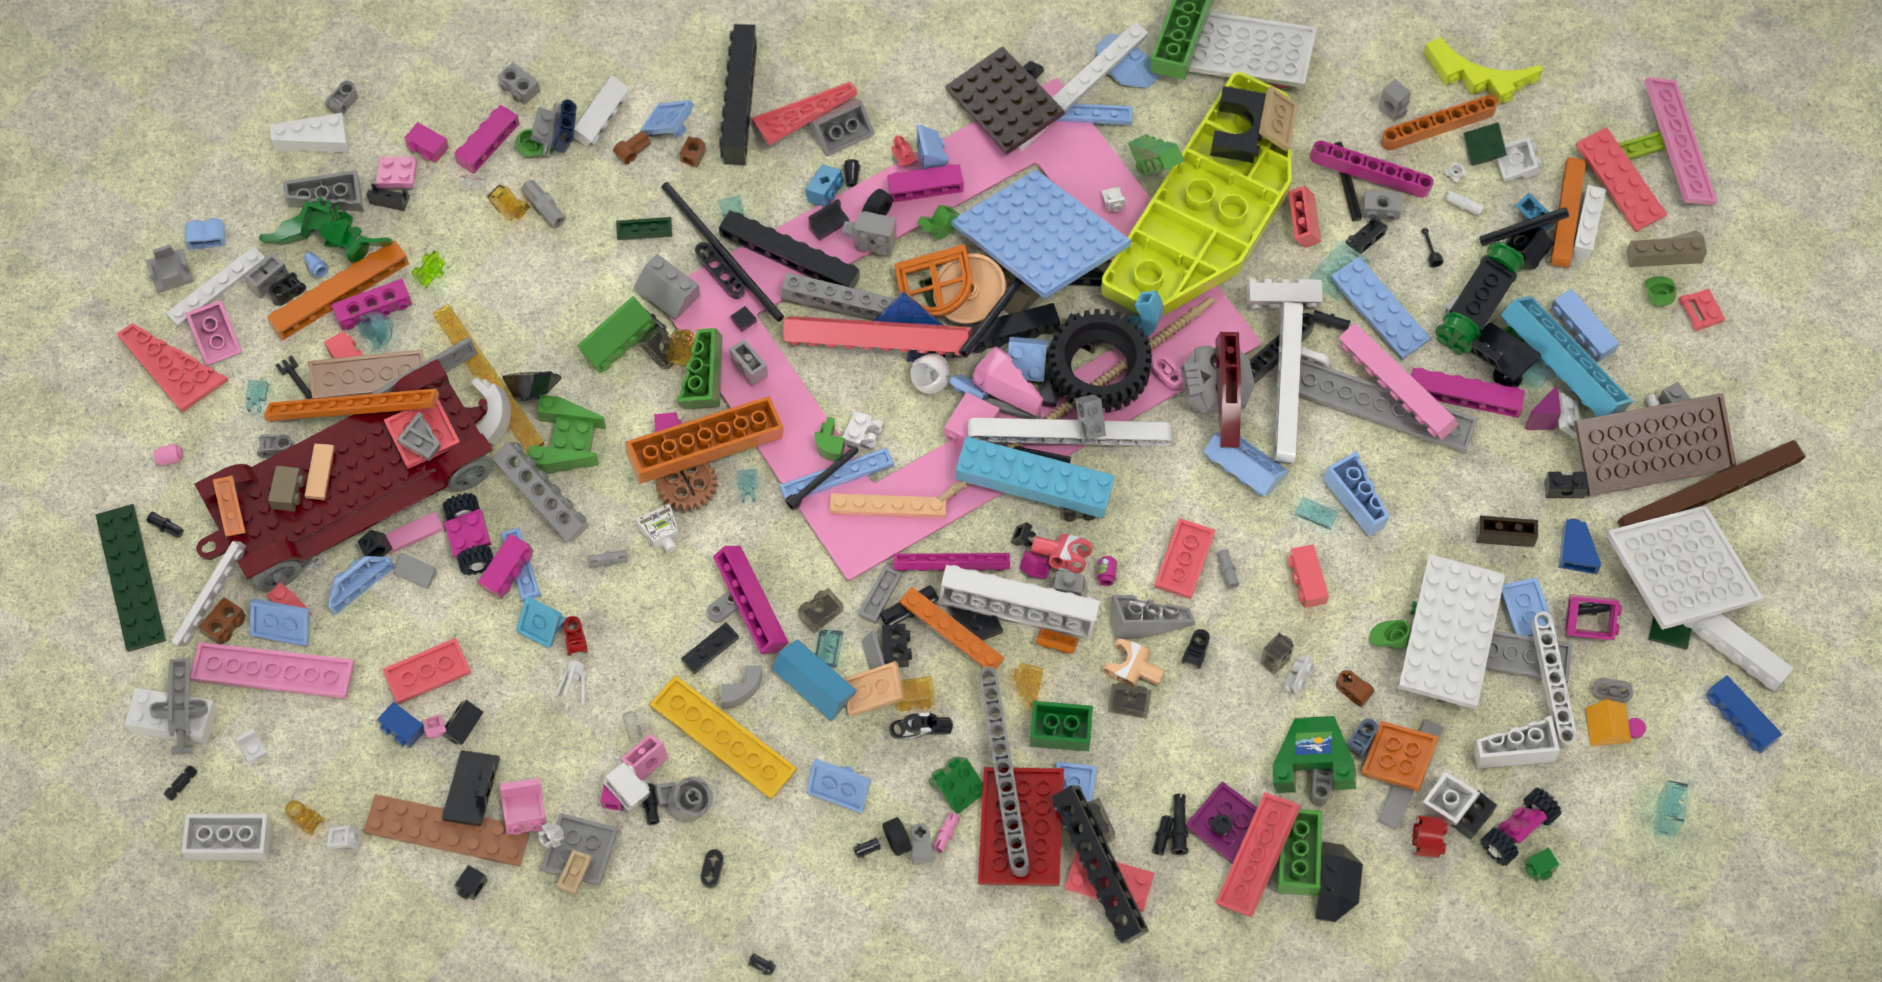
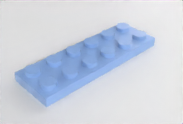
(1380, 308)

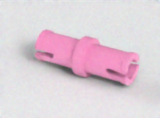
(945, 832)

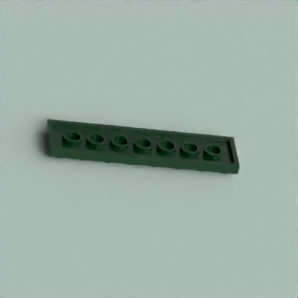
(130, 578)

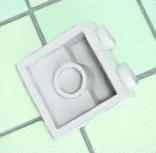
(1520, 160)

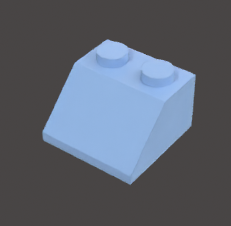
(930, 148)

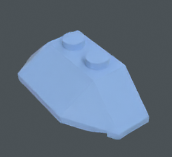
(1133, 69)
(356, 580)

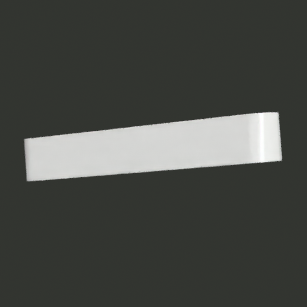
(1556, 670)

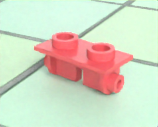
(903, 151)

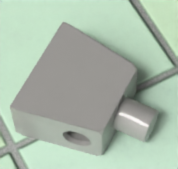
(1069, 582)

